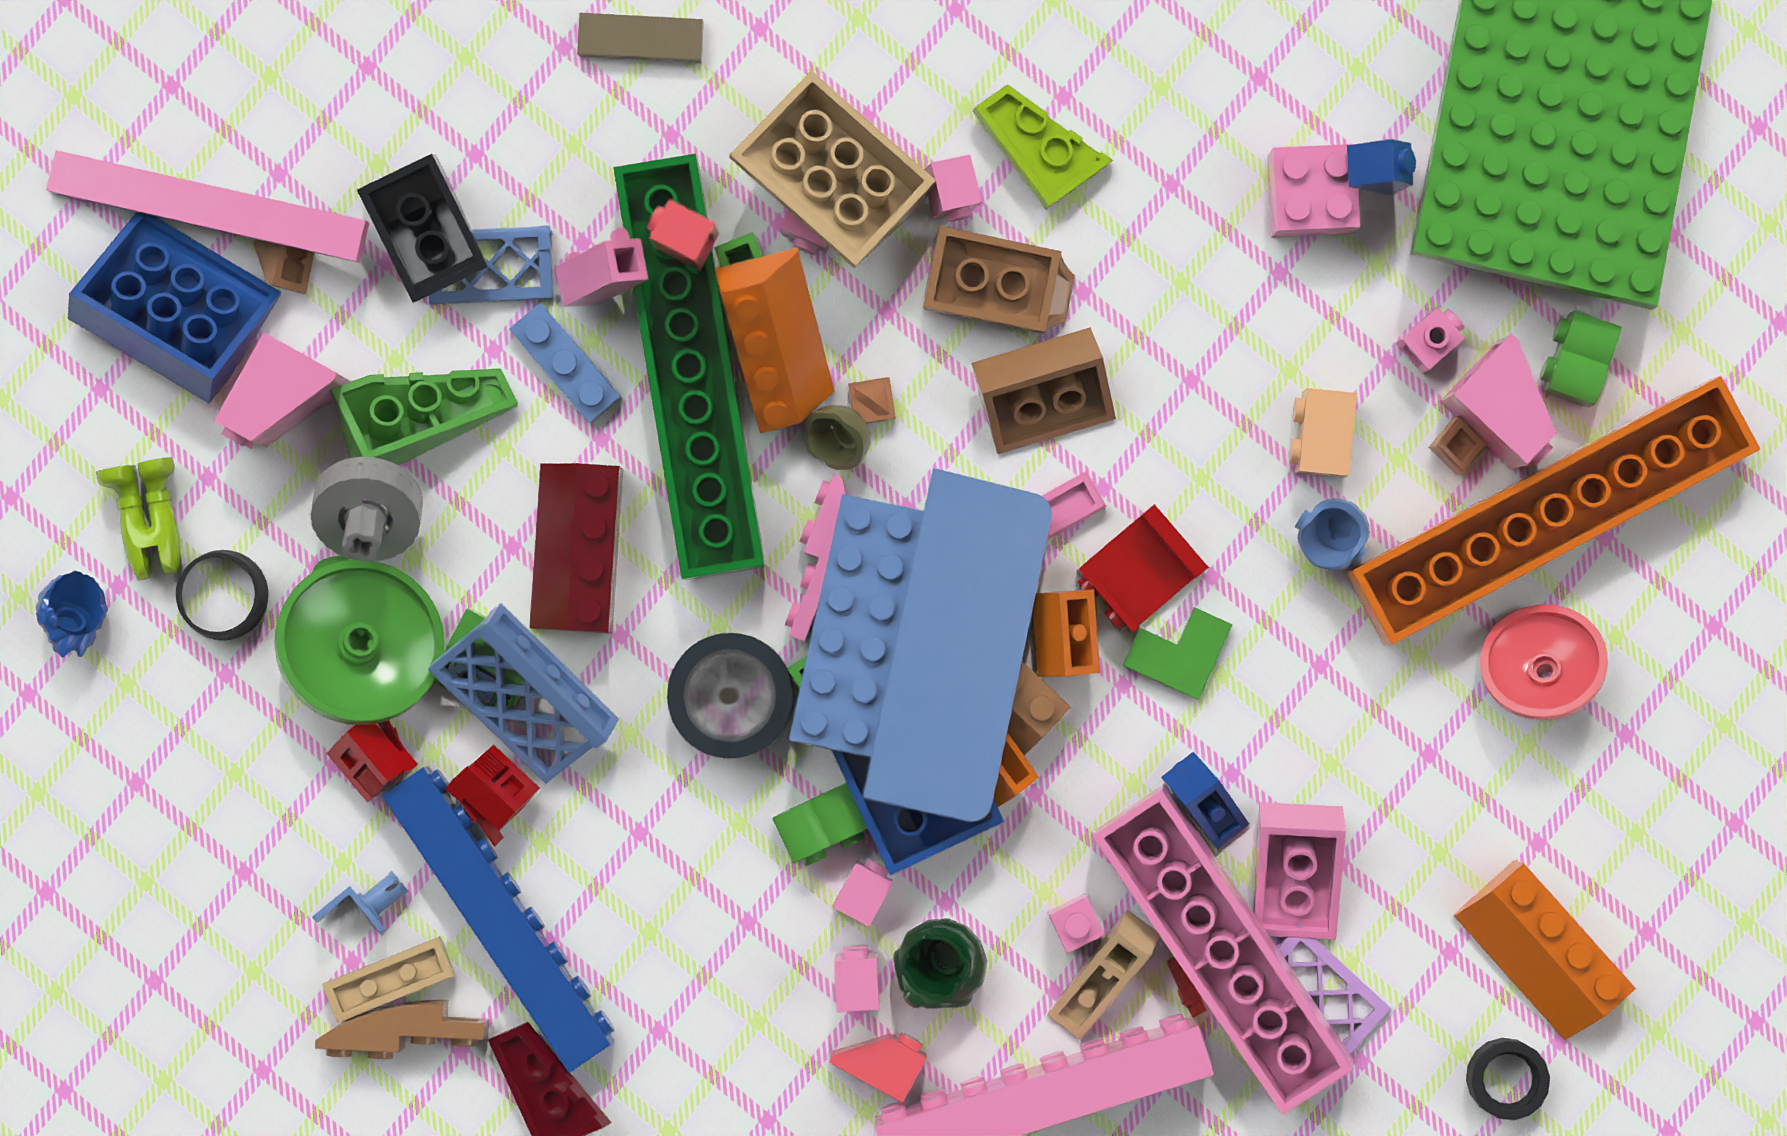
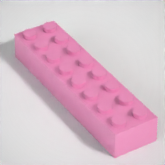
(1223, 949)
(1059, 1086)

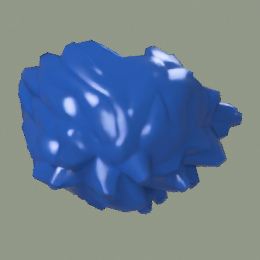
(71, 612)

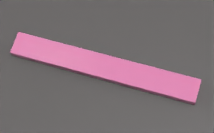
(208, 206)

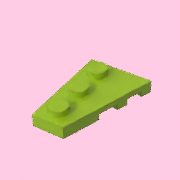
(1038, 147)

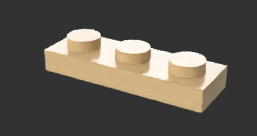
(388, 979)

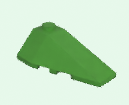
(418, 411)

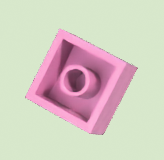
(1311, 191)

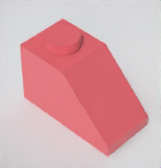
(883, 1062)

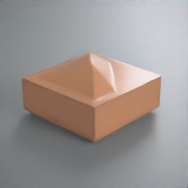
(873, 399)
(1457, 445)

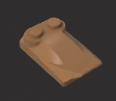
(997, 281)

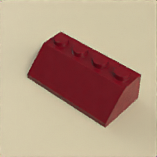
(576, 547)

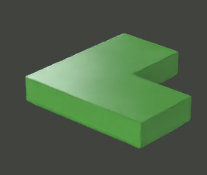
(1183, 664)

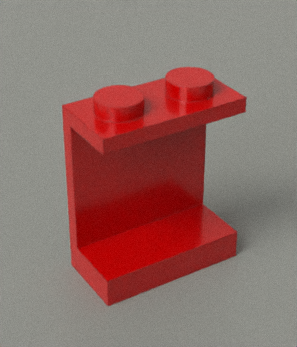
(1140, 569)

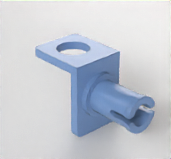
(370, 903)

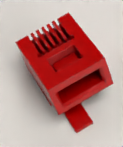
(372, 758)
(492, 791)

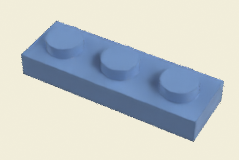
(565, 363)

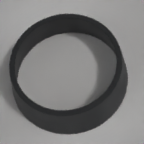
(260, 600)

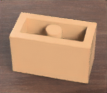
(1323, 433)

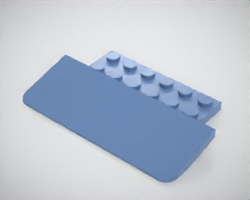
(925, 640)

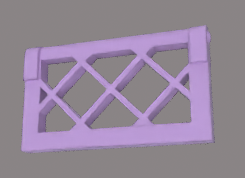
(1353, 983)

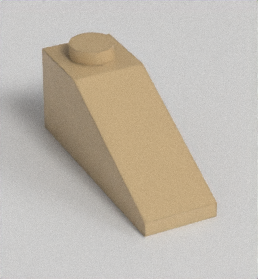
(1105, 974)

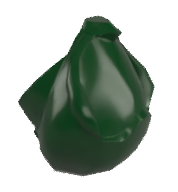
(921, 960)

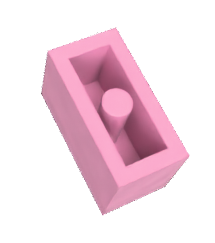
(856, 979)

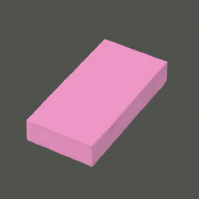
(1073, 503)

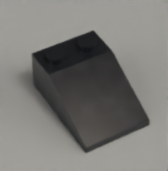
(423, 227)

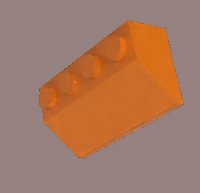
(776, 338)
(1544, 950)

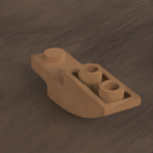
(385, 1030)

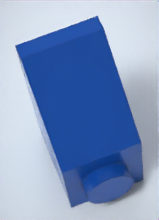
(1381, 166)
(1205, 800)

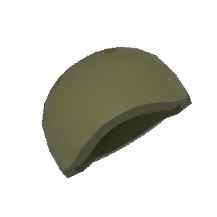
(828, 443)

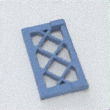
(511, 291)

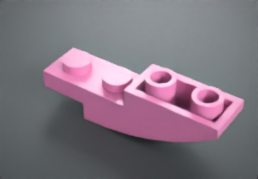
(818, 540)

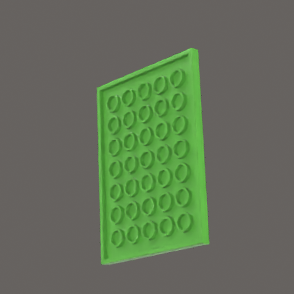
(1563, 142)

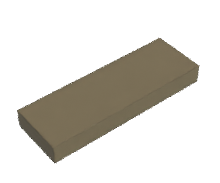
(640, 37)

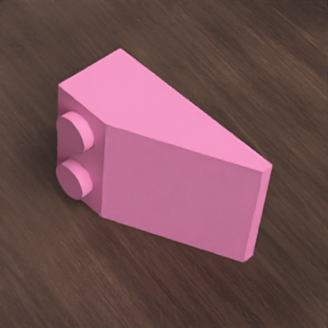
(1299, 869)

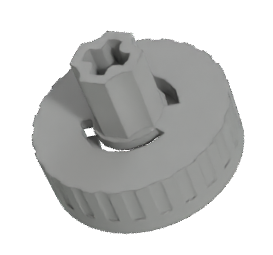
(360, 528)

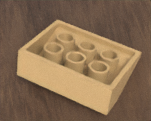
(833, 169)

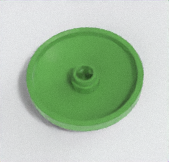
(358, 642)

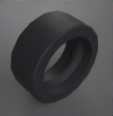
(1534, 1097)

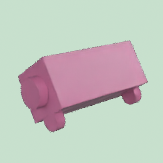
(602, 271)

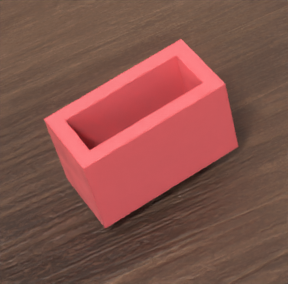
(682, 234)

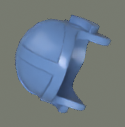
(1333, 534)

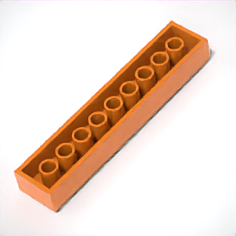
(1552, 511)

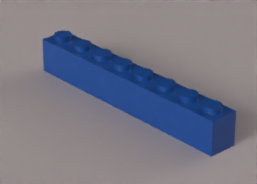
(499, 918)

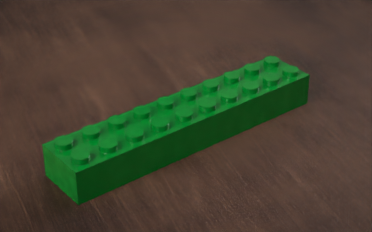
(691, 382)

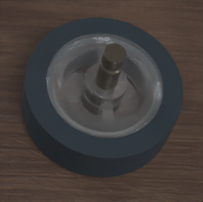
(730, 695)

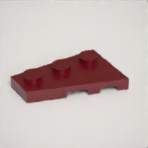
(542, 1086)

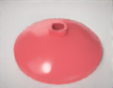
(1540, 641)

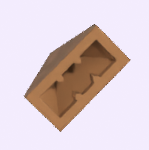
(284, 265)

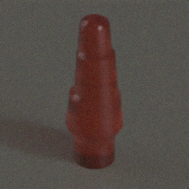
(1186, 990)

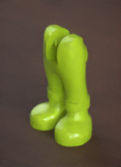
(134, 531)

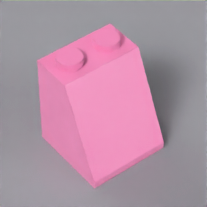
(274, 394)
(1504, 405)

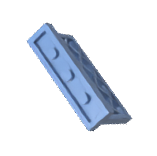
(544, 678)

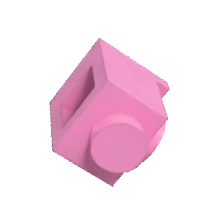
(1421, 349)

